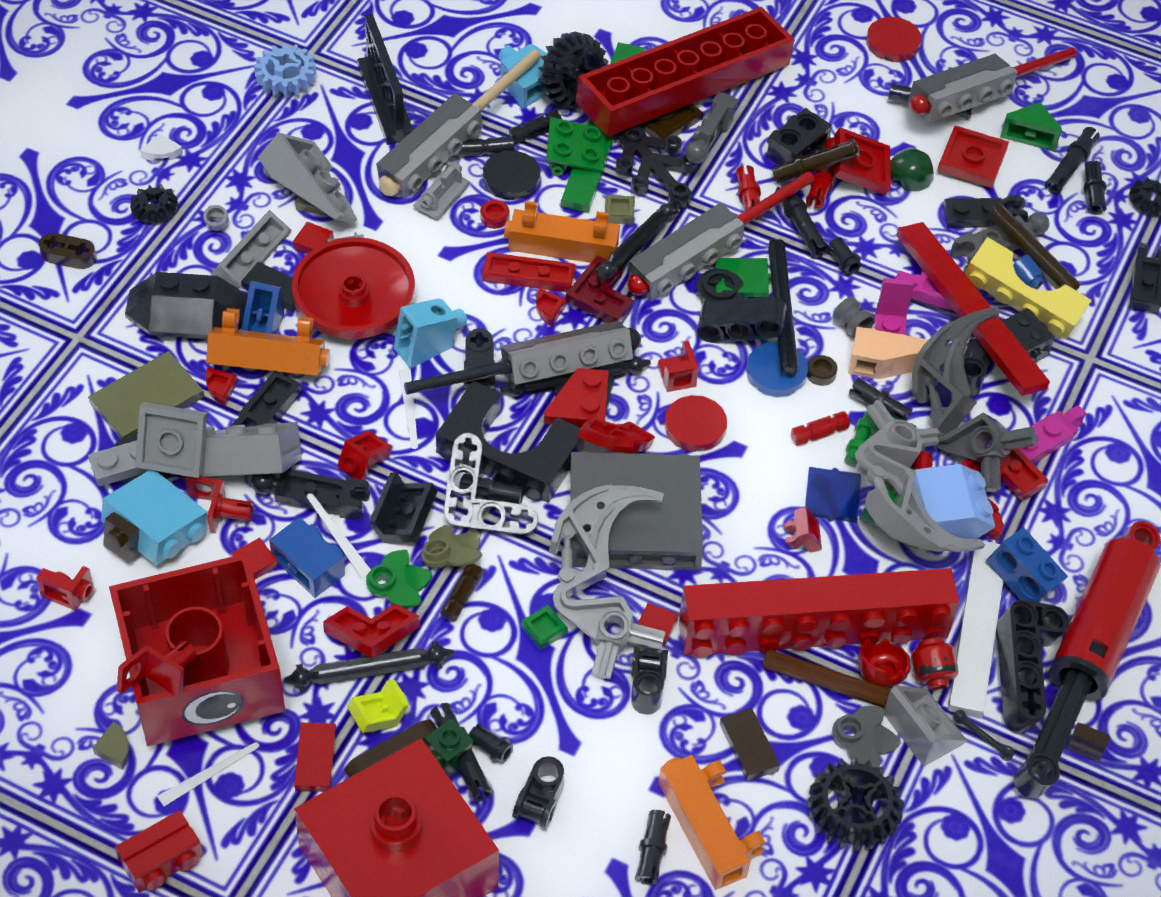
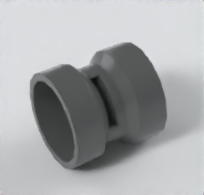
(851, 316)

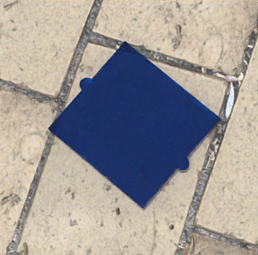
(833, 494)

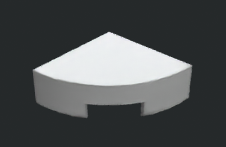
(161, 148)

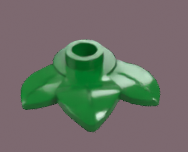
(402, 579)

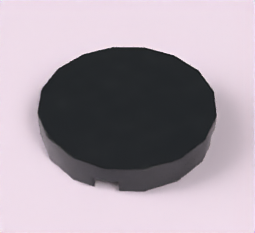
(511, 175)

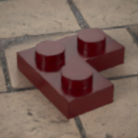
(598, 296)

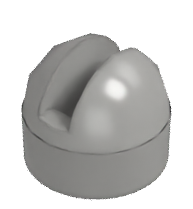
(218, 214)

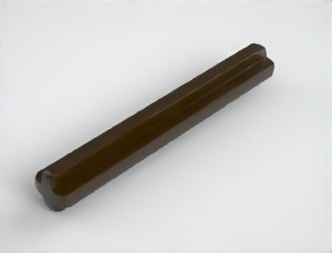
(1032, 246)

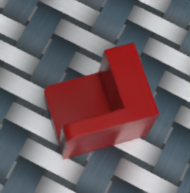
(679, 371)

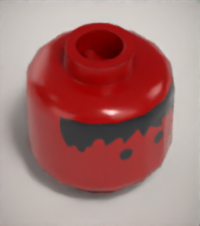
(934, 663)

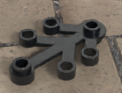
(637, 142)

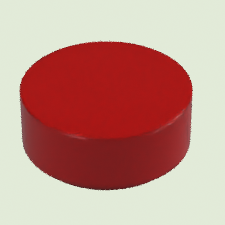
(494, 214)

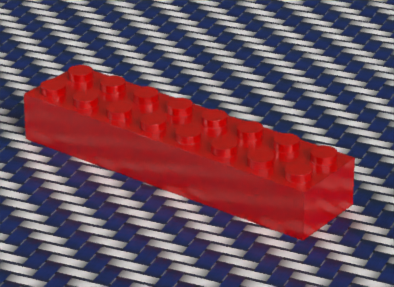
(683, 71)
(817, 612)

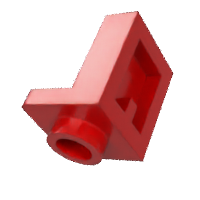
(362, 452)
(63, 590)

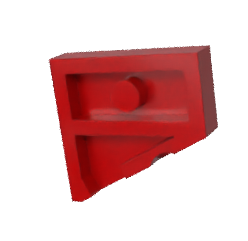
(580, 398)

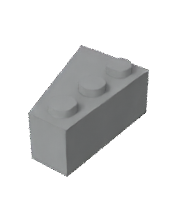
(251, 449)

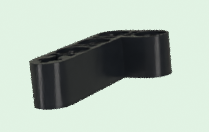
(1020, 636)

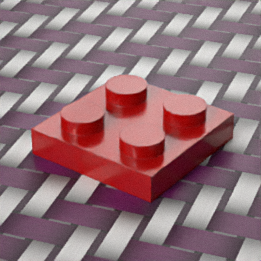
(973, 156)
(868, 170)

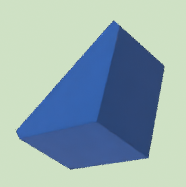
(263, 308)

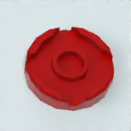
(893, 38)
(695, 423)

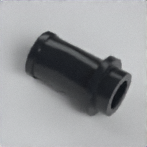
(848, 261)
(496, 747)

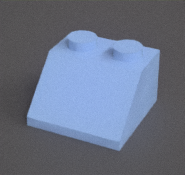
(955, 499)

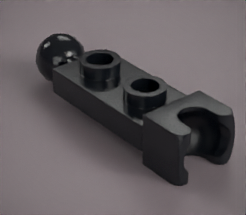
(333, 494)

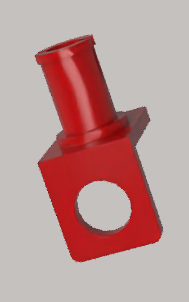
(220, 505)
(162, 669)

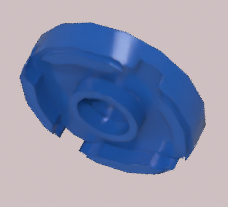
(765, 371)

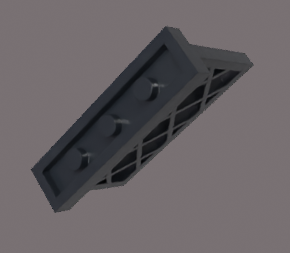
(383, 86)

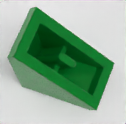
(1033, 127)

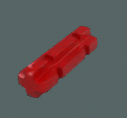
(820, 428)

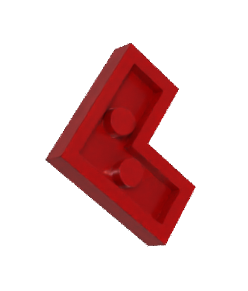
(1017, 474)
(371, 634)

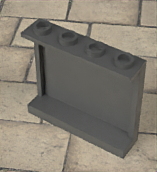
(646, 531)

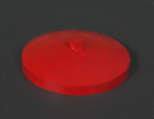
(353, 287)

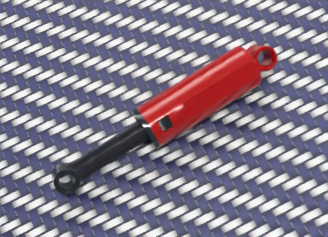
(1093, 646)

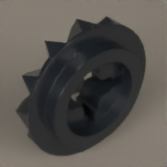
(1140, 196)
(151, 212)
(707, 285)

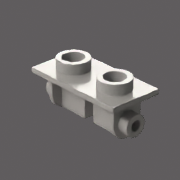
(442, 191)

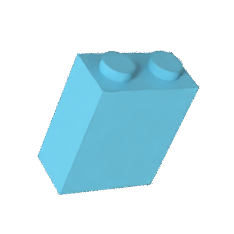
(161, 512)

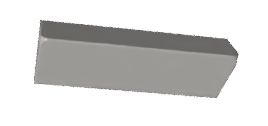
(252, 248)

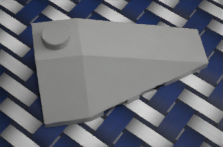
(305, 171)

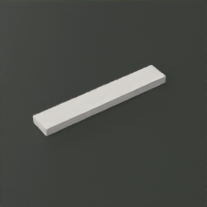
(977, 635)

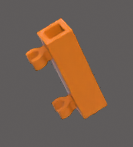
(561, 235)
(265, 350)
(705, 823)

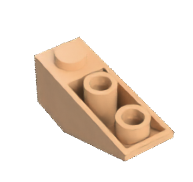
(883, 353)

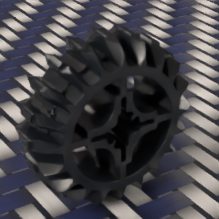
(567, 54)
(849, 821)

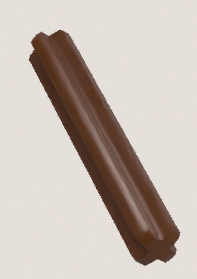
(826, 678)

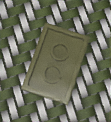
(156, 382)

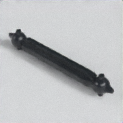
(636, 241)
(617, 369)
(368, 666)

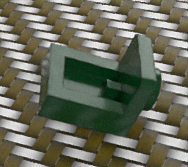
(448, 744)

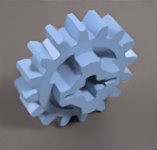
(285, 70)

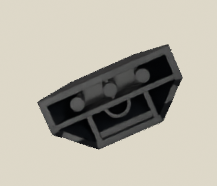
(182, 304)

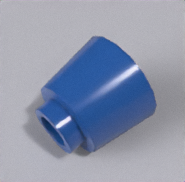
(1029, 272)

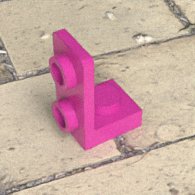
(893, 305)

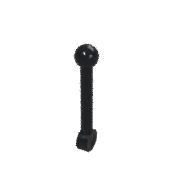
(1006, 752)

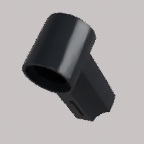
(976, 365)

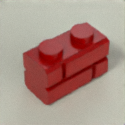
(159, 852)

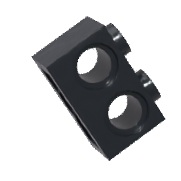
(800, 135)

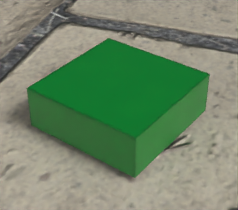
(544, 627)

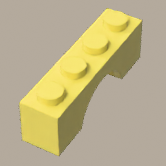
(994, 273)

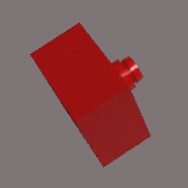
(398, 833)

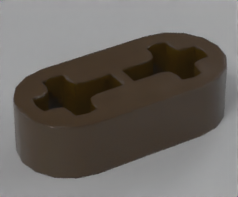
(67, 251)

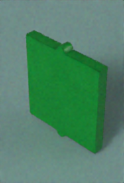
(752, 273)

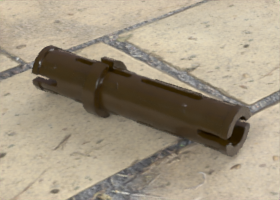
(816, 161)

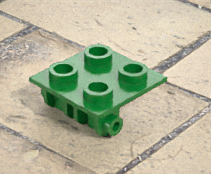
(574, 146)

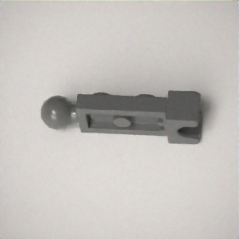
(718, 118)
(969, 244)

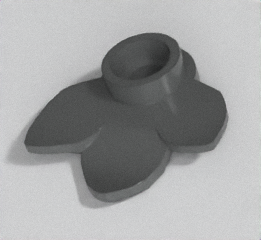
(869, 736)

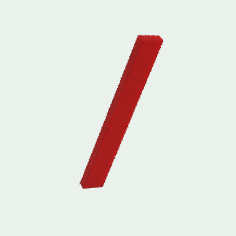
(966, 299)

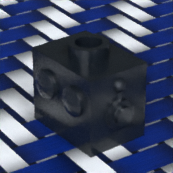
(1031, 334)

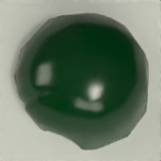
(912, 169)

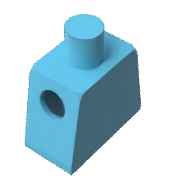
(527, 87)
(426, 330)

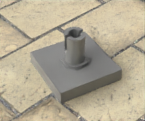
(171, 440)

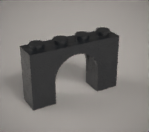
(536, 470)

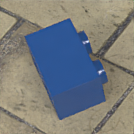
(308, 556)

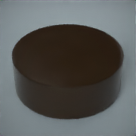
(822, 370)

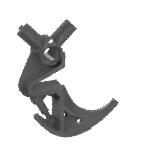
(972, 437)

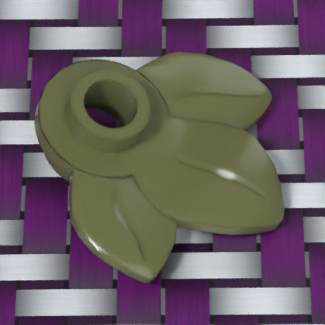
(451, 549)

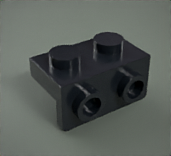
(402, 510)

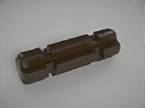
(461, 592)

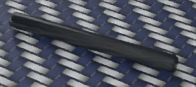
(781, 290)

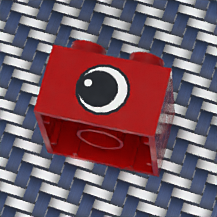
(223, 618)

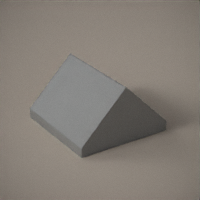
(922, 723)

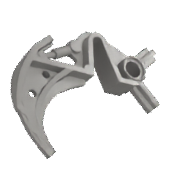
(887, 462)
(594, 614)

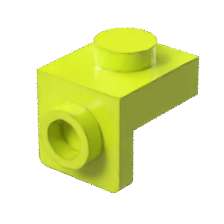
(379, 709)

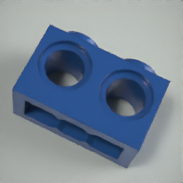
(1026, 567)

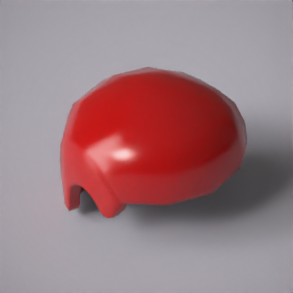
(883, 663)

